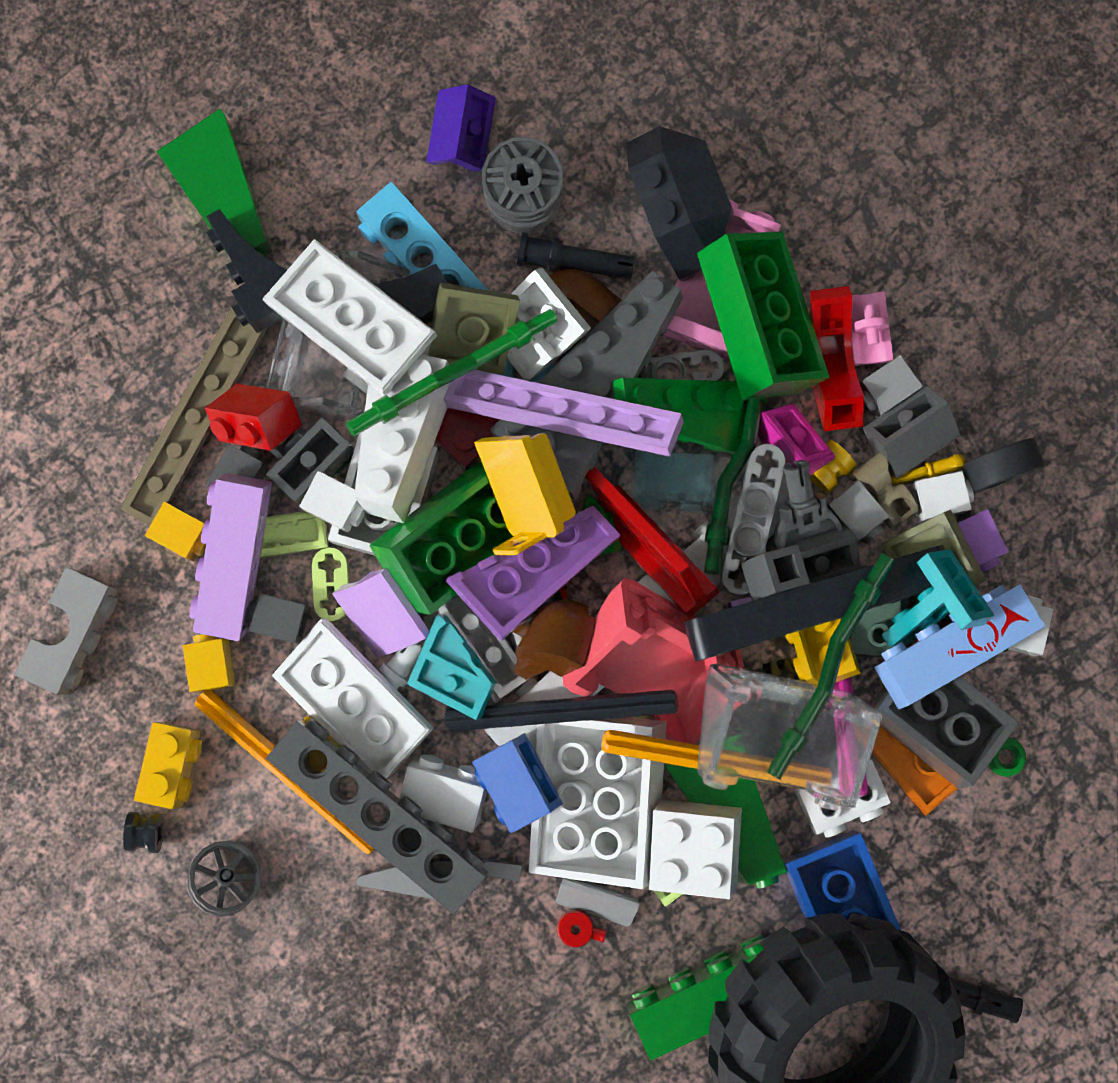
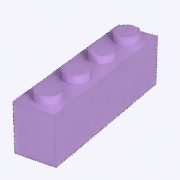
(231, 555)

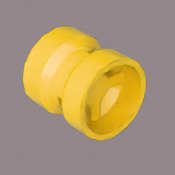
(842, 464)

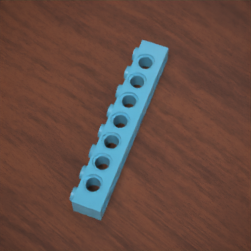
(391, 209)

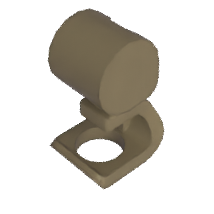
(893, 499)

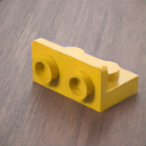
(811, 649)

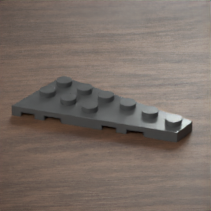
(610, 351)

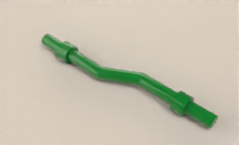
(387, 407)

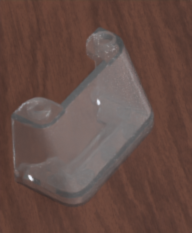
(750, 713)

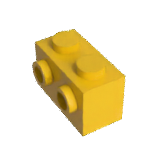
(168, 765)

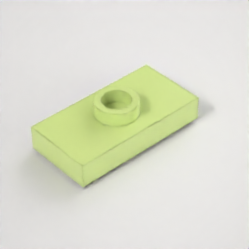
(293, 534)

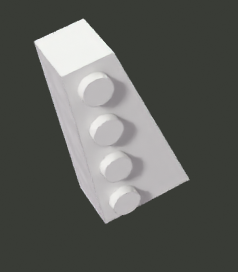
(397, 452)

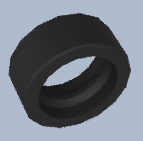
(1003, 465)

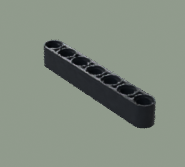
(799, 608)

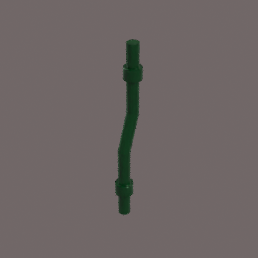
(717, 531)
(795, 738)

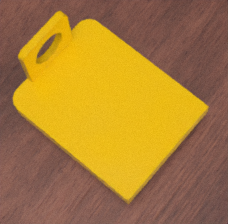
(526, 488)

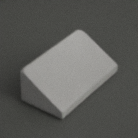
(598, 901)

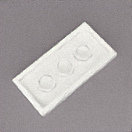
(349, 317)
(352, 700)

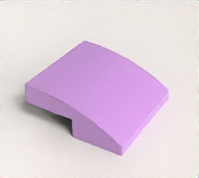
(381, 613)

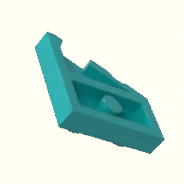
(452, 670)

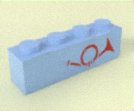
(951, 652)

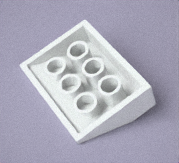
(606, 808)

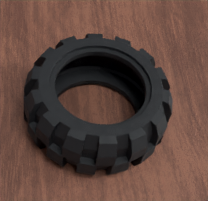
(825, 968)

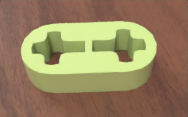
(321, 582)

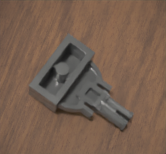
(805, 520)

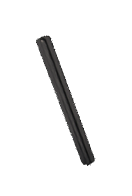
(566, 710)

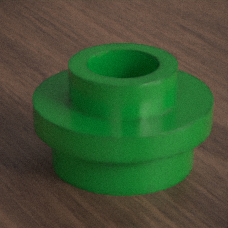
(1017, 760)

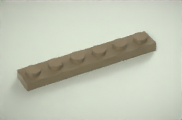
(189, 422)

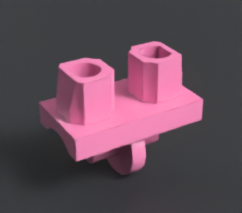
(870, 329)

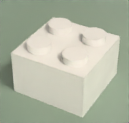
(695, 849)

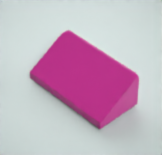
(794, 436)

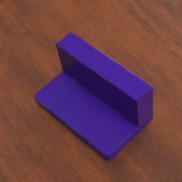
(461, 127)

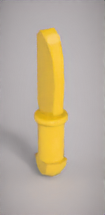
(932, 469)

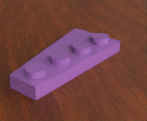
(512, 587)

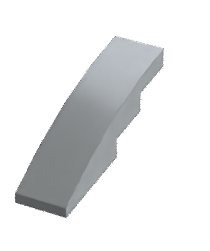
(394, 880)

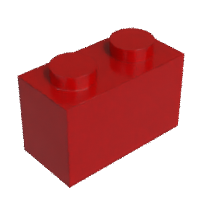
(253, 416)

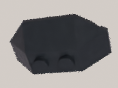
(679, 195)

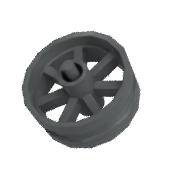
(224, 878)

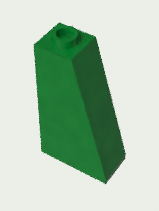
(214, 177)
(758, 850)

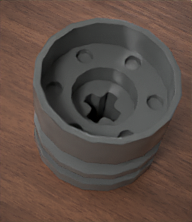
(518, 206)

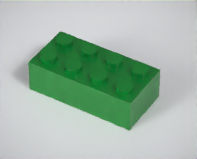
(762, 314)
(442, 539)
(684, 1006)

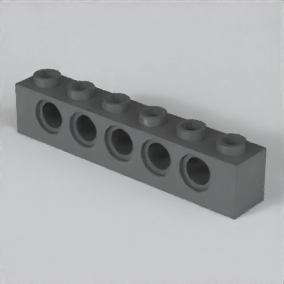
(292, 759)

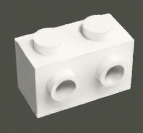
(444, 792)
(833, 821)

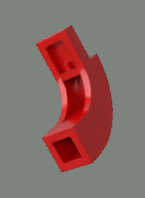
(840, 395)

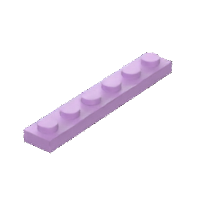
(566, 411)

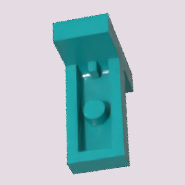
(950, 592)

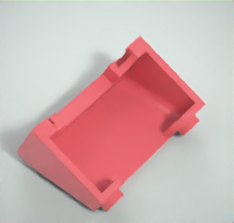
(645, 648)

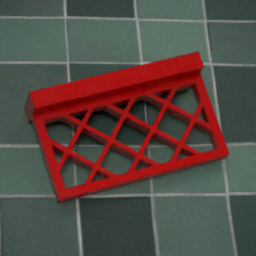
(653, 548)

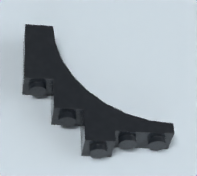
(414, 292)

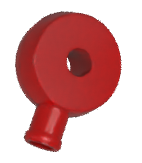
(586, 932)

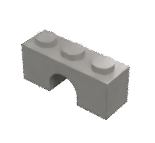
(59, 665)

